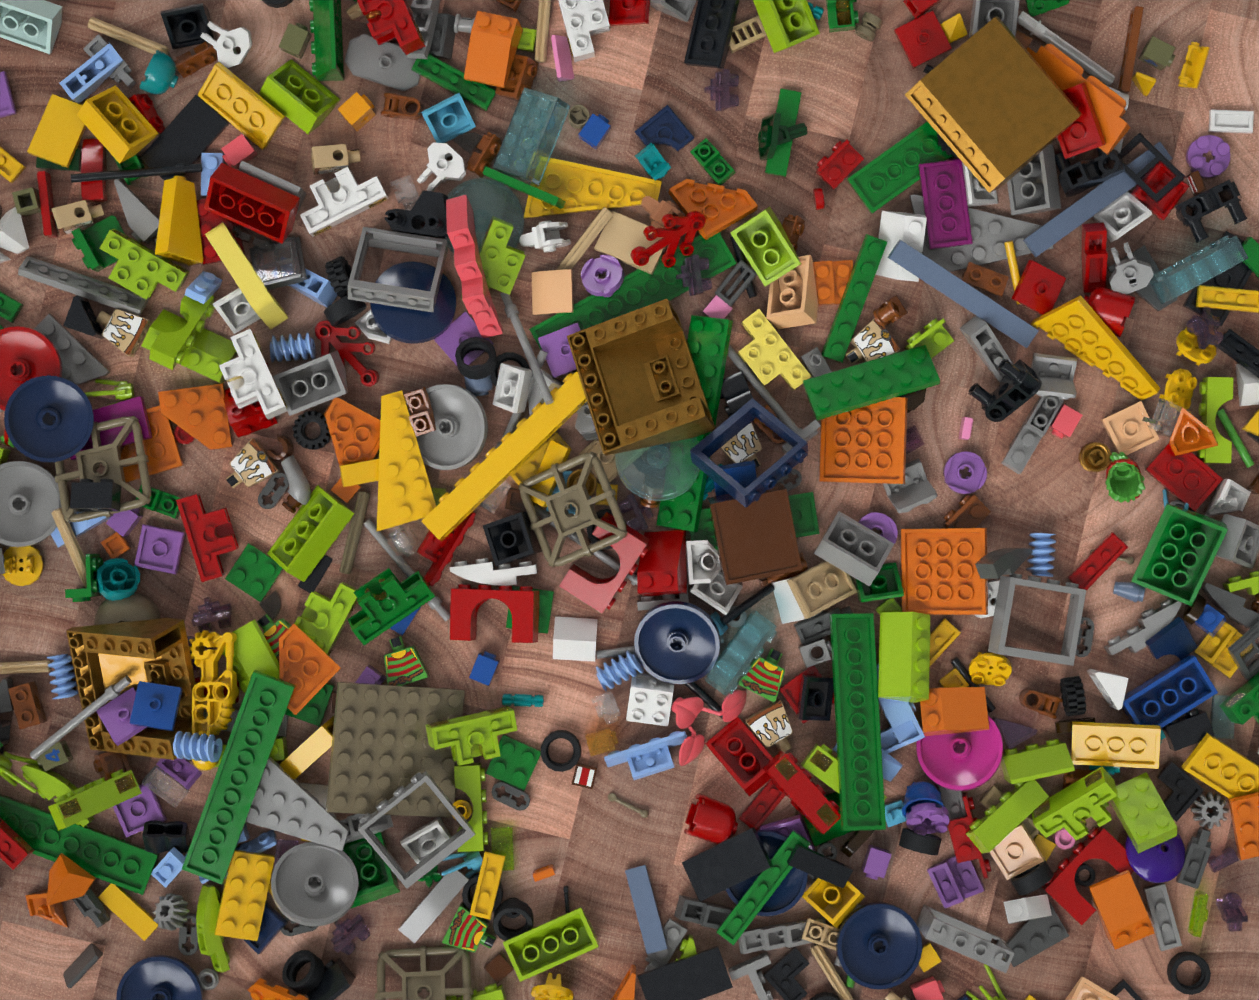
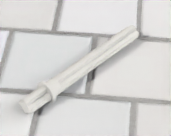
(1049, 37)

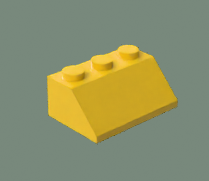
(116, 123)

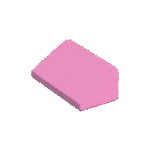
(562, 58)

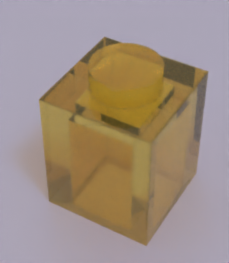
(601, 741)

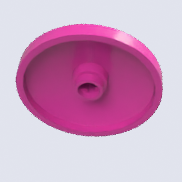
(961, 759)

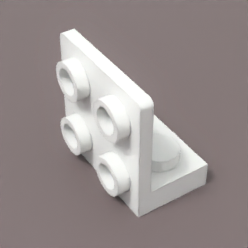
(649, 700)

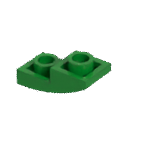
(712, 162)
(162, 502)

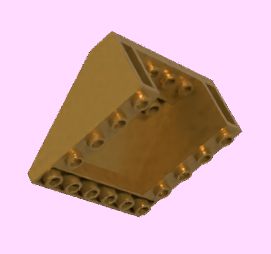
(993, 104)
(640, 380)
(144, 652)

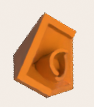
(1190, 435)
(67, 881)
(37, 906)

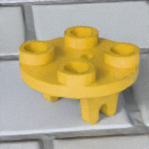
(1188, 346)
(1179, 388)
(31, 564)
(990, 669)
(552, 990)

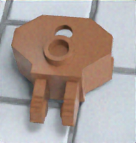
(658, 210)

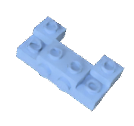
(903, 724)

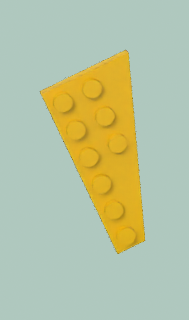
(588, 189)
(1094, 343)
(402, 478)

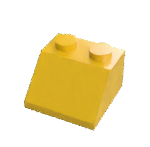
(833, 901)

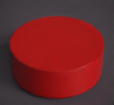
(818, 199)
(182, 437)

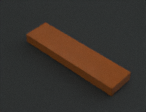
(1130, 49)

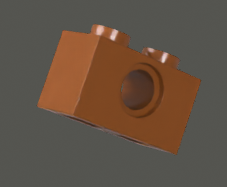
(27, 705)

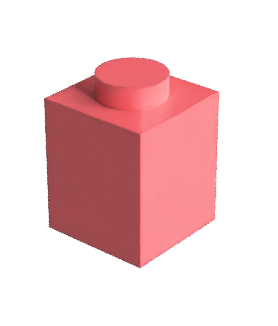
(238, 151)
(1065, 422)
(928, 989)

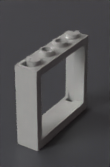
(390, 294)
(1003, 612)
(437, 855)
(964, 938)

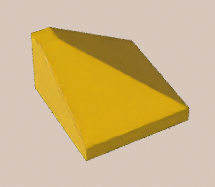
(954, 28)
(1143, 82)

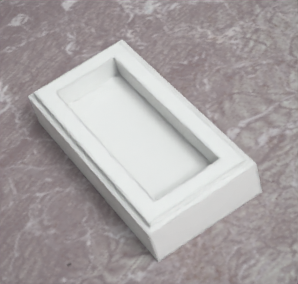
(1231, 121)

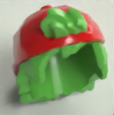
(1124, 478)

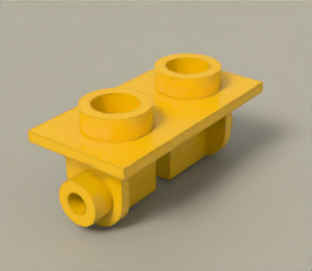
(1193, 66)

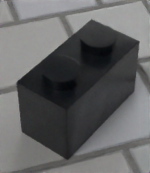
(95, 496)
(1187, 729)

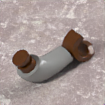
(299, 487)

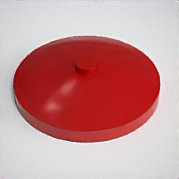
(23, 357)

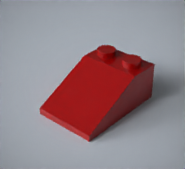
(664, 565)
(741, 755)

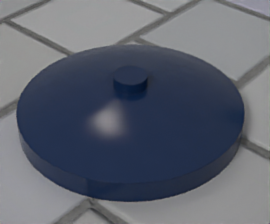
(410, 324)
(48, 418)
(677, 642)
(788, 891)
(879, 945)
(160, 979)

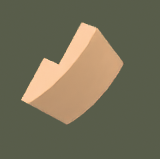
(552, 292)

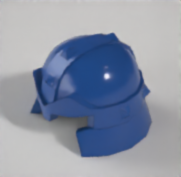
(921, 793)

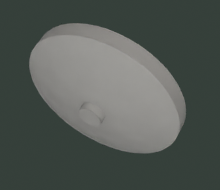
(459, 428)
(26, 503)
(314, 884)

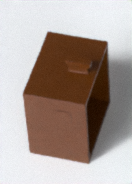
(755, 539)

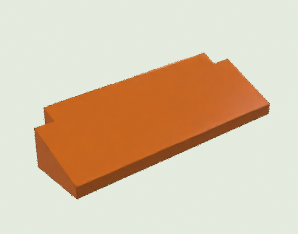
(1106, 103)

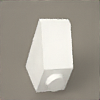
(1027, 908)

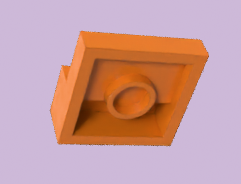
(831, 280)

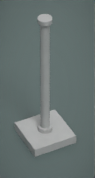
(806, 433)

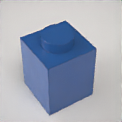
(595, 130)
(1210, 620)
(484, 668)

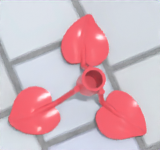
(688, 709)

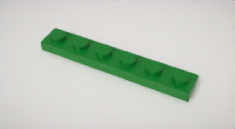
(854, 298)
(760, 890)

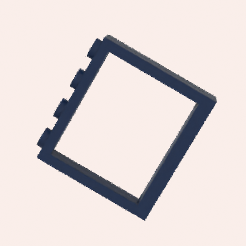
(726, 431)

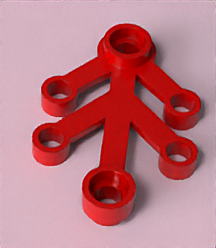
(690, 224)
(345, 349)

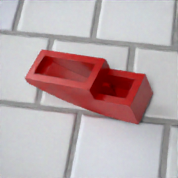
(93, 160)
(1094, 256)

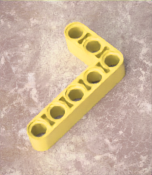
(245, 276)

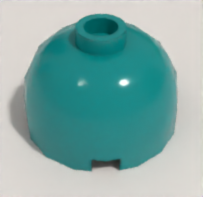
(160, 74)
(117, 579)

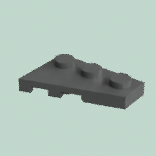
(1146, 293)
(1036, 937)

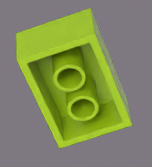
(1143, 813)

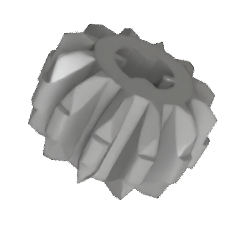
(1209, 818)
(171, 912)

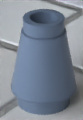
(1129, 590)

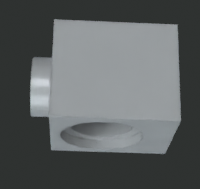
(805, 651)

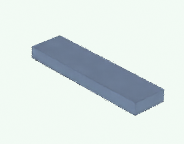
(646, 909)

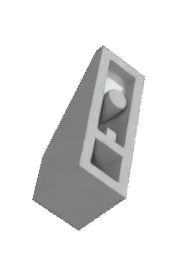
(138, 215)
(985, 345)

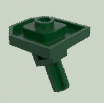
(774, 134)

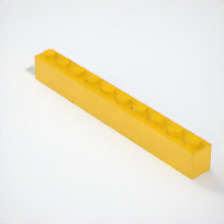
(504, 460)

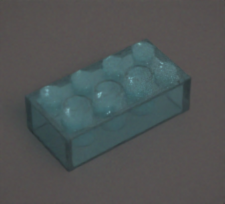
(531, 136)
(1200, 268)
(740, 652)

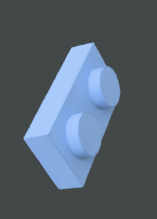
(210, 163)
(203, 287)
(169, 867)

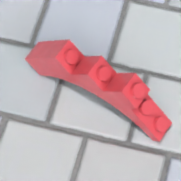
(469, 266)

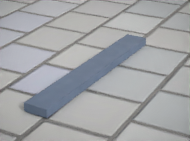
(1088, 205)
(963, 293)

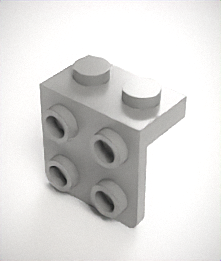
(1056, 375)
(915, 490)

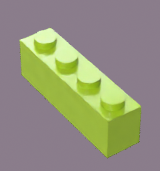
(1006, 815)

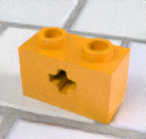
(357, 111)

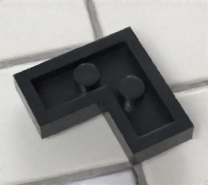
(1183, 789)
(782, 975)

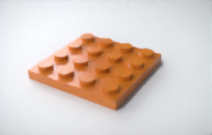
(865, 444)
(942, 571)

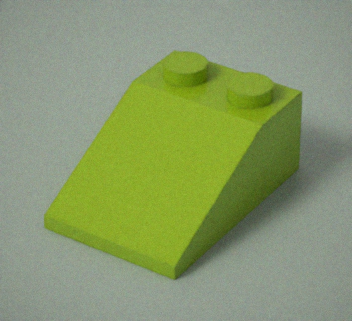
(766, 246)

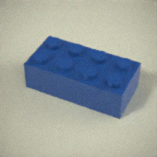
(1169, 694)

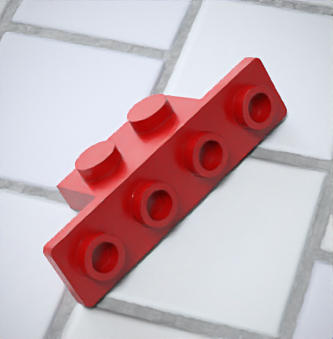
(442, 551)
(963, 846)

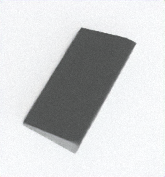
(443, 37)
(82, 965)

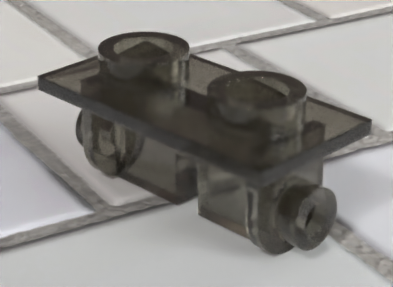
(245, 234)

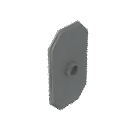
(381, 63)

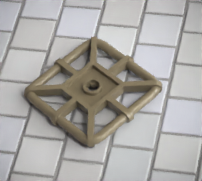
(110, 457)
(585, 514)
(431, 980)

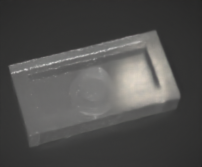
(165, 786)

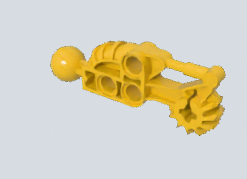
(216, 704)

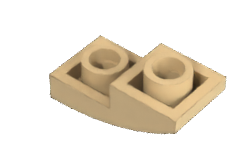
(820, 934)

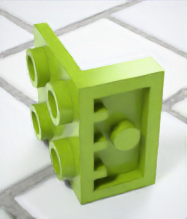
(934, 337)

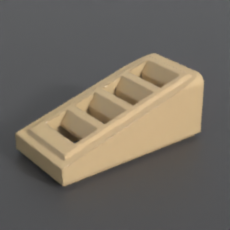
(733, 47)

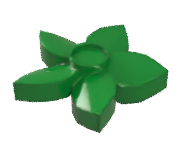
(431, 876)

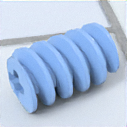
(293, 347)
(1041, 554)
(619, 670)
(63, 676)
(197, 747)

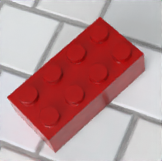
(251, 203)

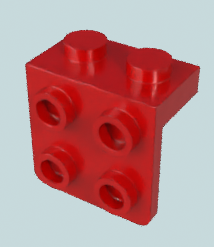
(247, 419)

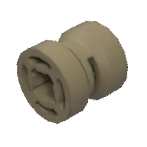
(868, 27)
(578, 116)

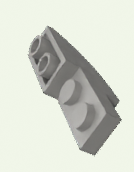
(1031, 432)
(1151, 623)

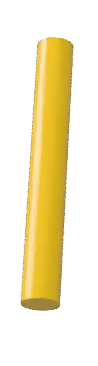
(1014, 271)

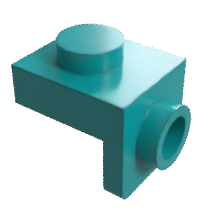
(653, 162)

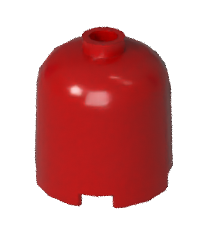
(1111, 307)
(711, 820)

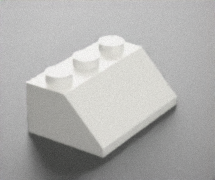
(902, 226)

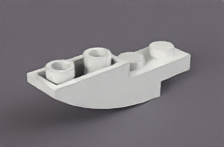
(484, 572)

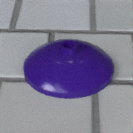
(1154, 863)

